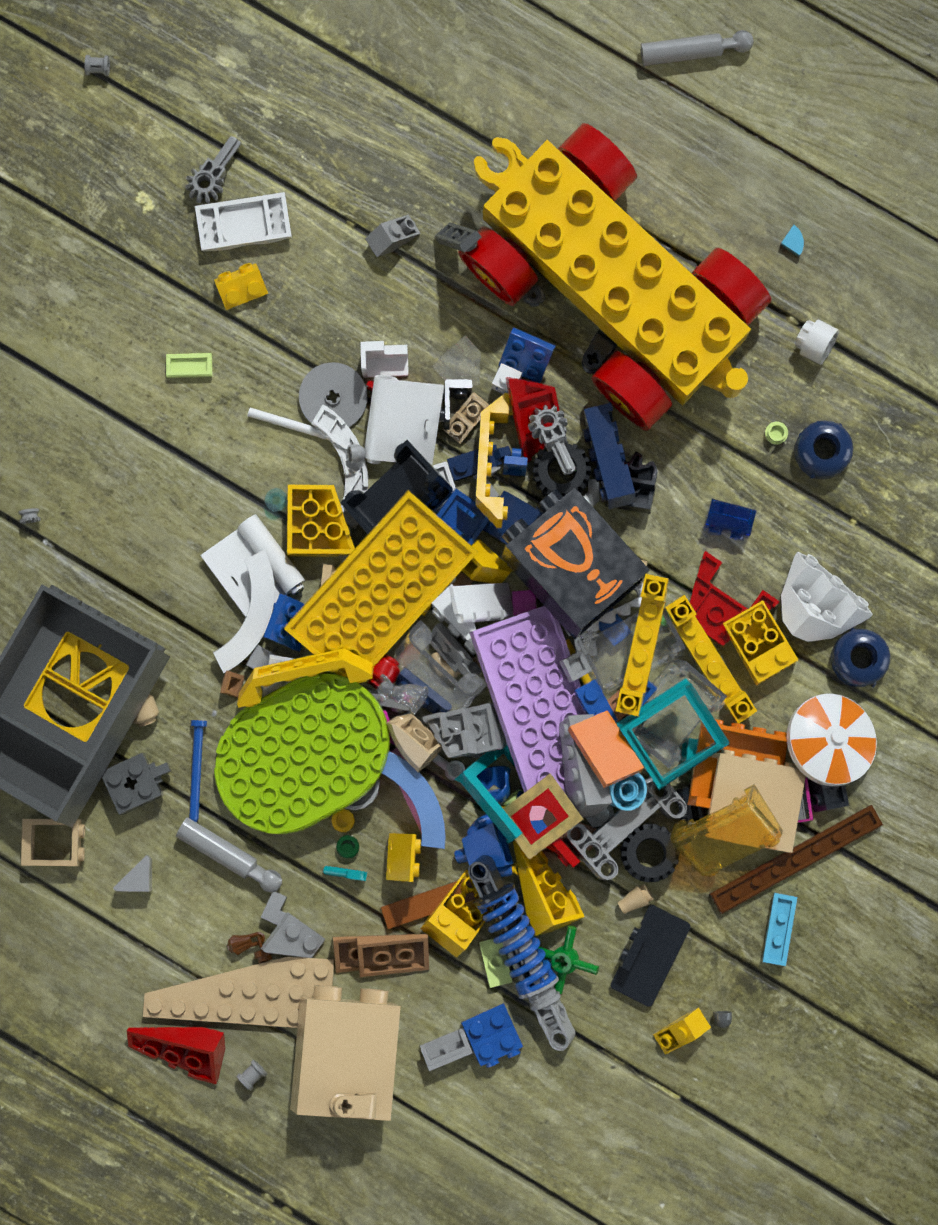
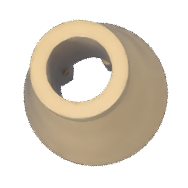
(636, 898)

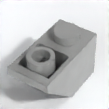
(392, 235)

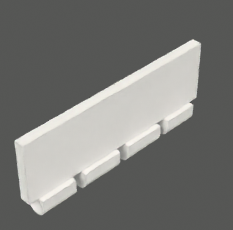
(481, 602)

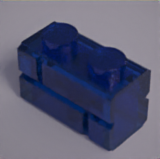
(729, 519)

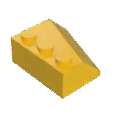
(316, 522)

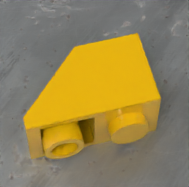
(486, 565)
(682, 1031)

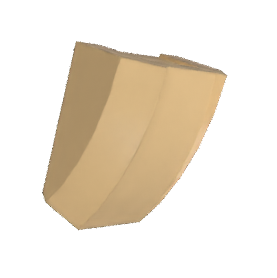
(414, 740)

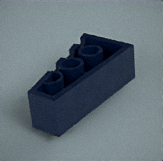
(608, 456)

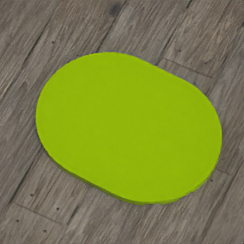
(302, 754)

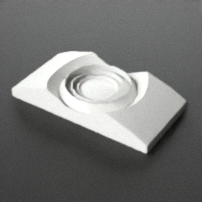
(243, 222)

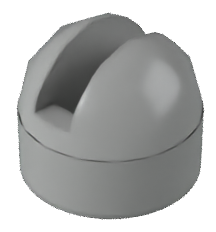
(355, 453)

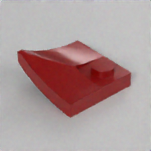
(564, 853)

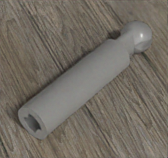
(693, 48)
(227, 855)

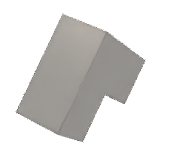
(273, 908)

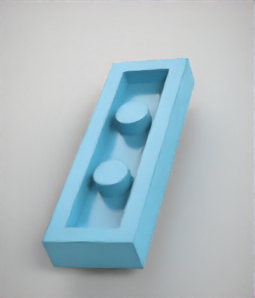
(779, 929)

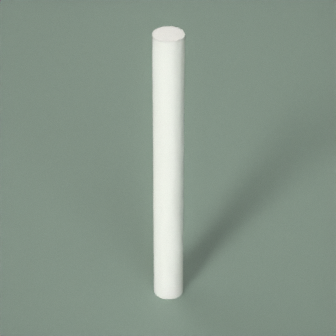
(287, 423)

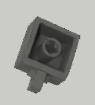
(146, 789)

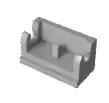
(446, 1049)

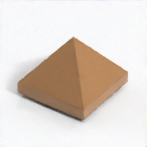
(231, 684)

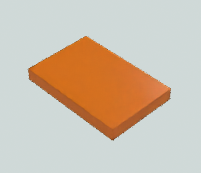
(605, 749)

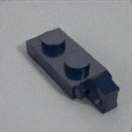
(467, 463)

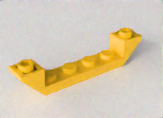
(490, 506)
(643, 645)
(708, 658)
(356, 667)

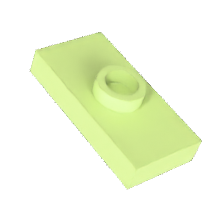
(494, 963)

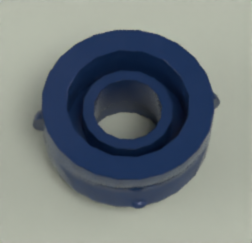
(810, 462)
(842, 663)

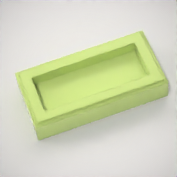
(189, 365)

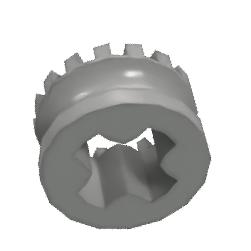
(29, 515)

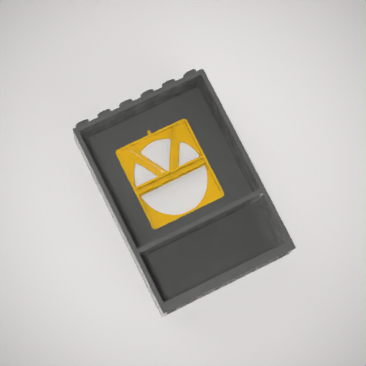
(56, 764)

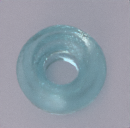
(271, 494)

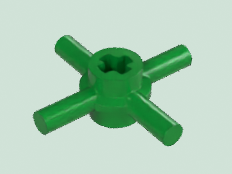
(571, 957)

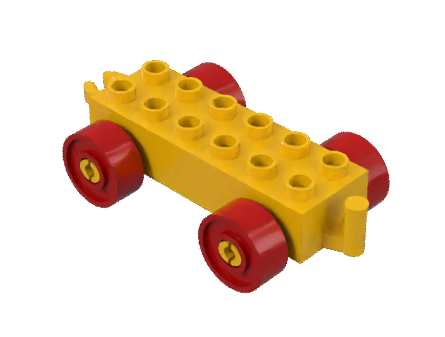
(566, 224)

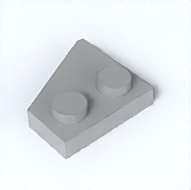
(293, 939)

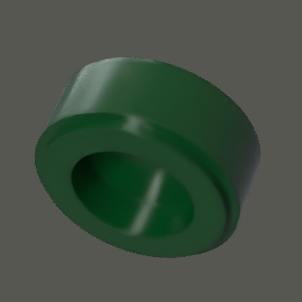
(348, 846)

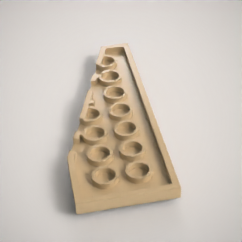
(249, 995)

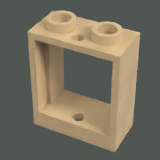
(28, 844)

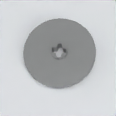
(341, 380)

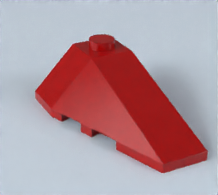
(190, 1048)

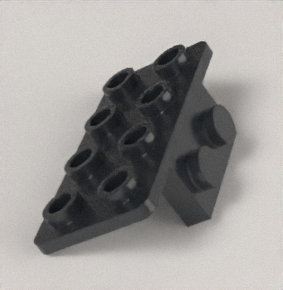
(649, 955)

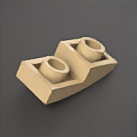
(466, 418)

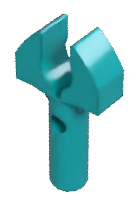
(346, 873)

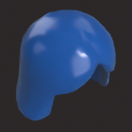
(499, 777)

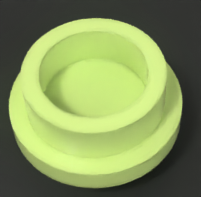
(776, 433)

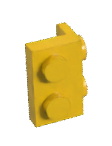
(240, 285)

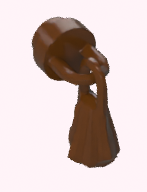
(240, 943)

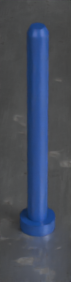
(196, 768)

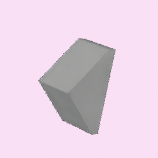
(138, 879)

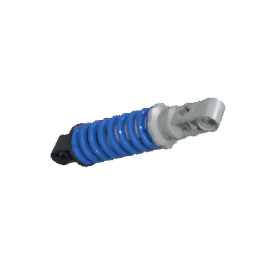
(523, 951)

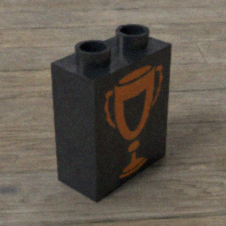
(572, 561)

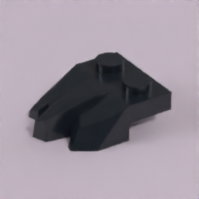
(644, 483)

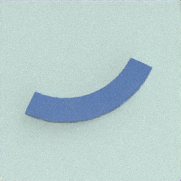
(422, 797)

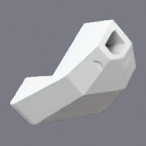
(819, 603)

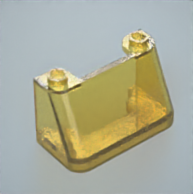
(727, 833)

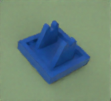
(527, 355)
(463, 516)
(283, 612)

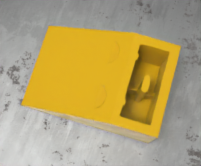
(760, 643)
(402, 857)
(458, 923)

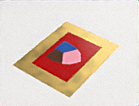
(542, 815)

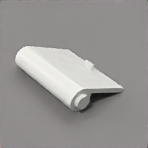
(400, 415)
(228, 562)

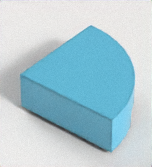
(794, 241)

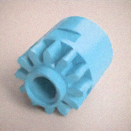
(628, 793)

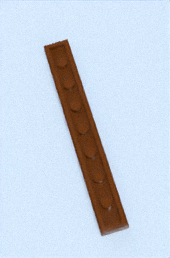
(801, 857)

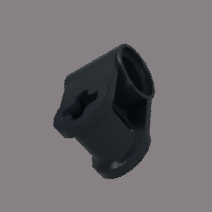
(600, 349)

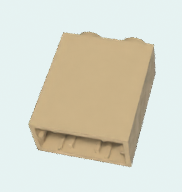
(344, 1050)

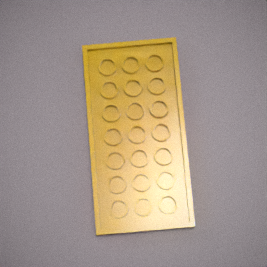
(383, 584)

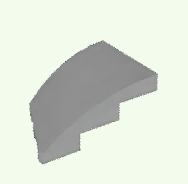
(466, 730)

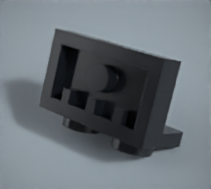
(827, 797)

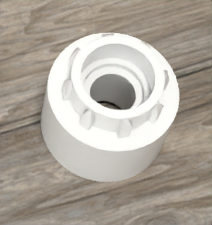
(816, 340)

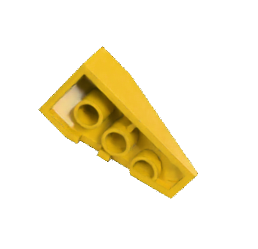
(544, 895)

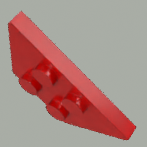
(524, 399)

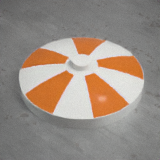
(831, 740)

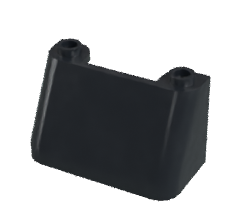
(409, 473)

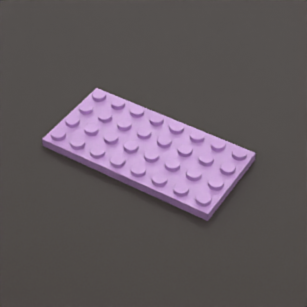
(529, 689)

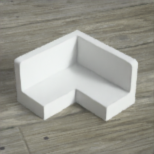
(383, 360)

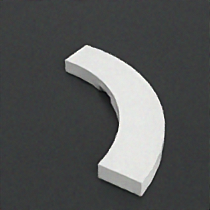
(341, 436)
(257, 616)

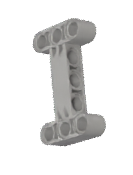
(620, 826)

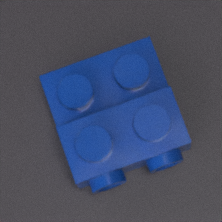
(492, 1035)

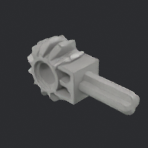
(212, 171)
(553, 436)

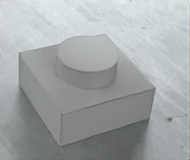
(575, 666)

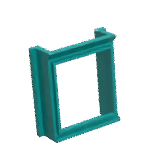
(666, 698)
(484, 798)

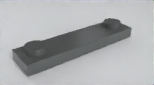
(458, 237)

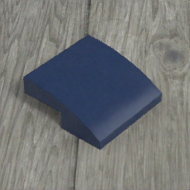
(516, 510)

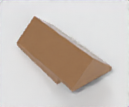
(381, 954)

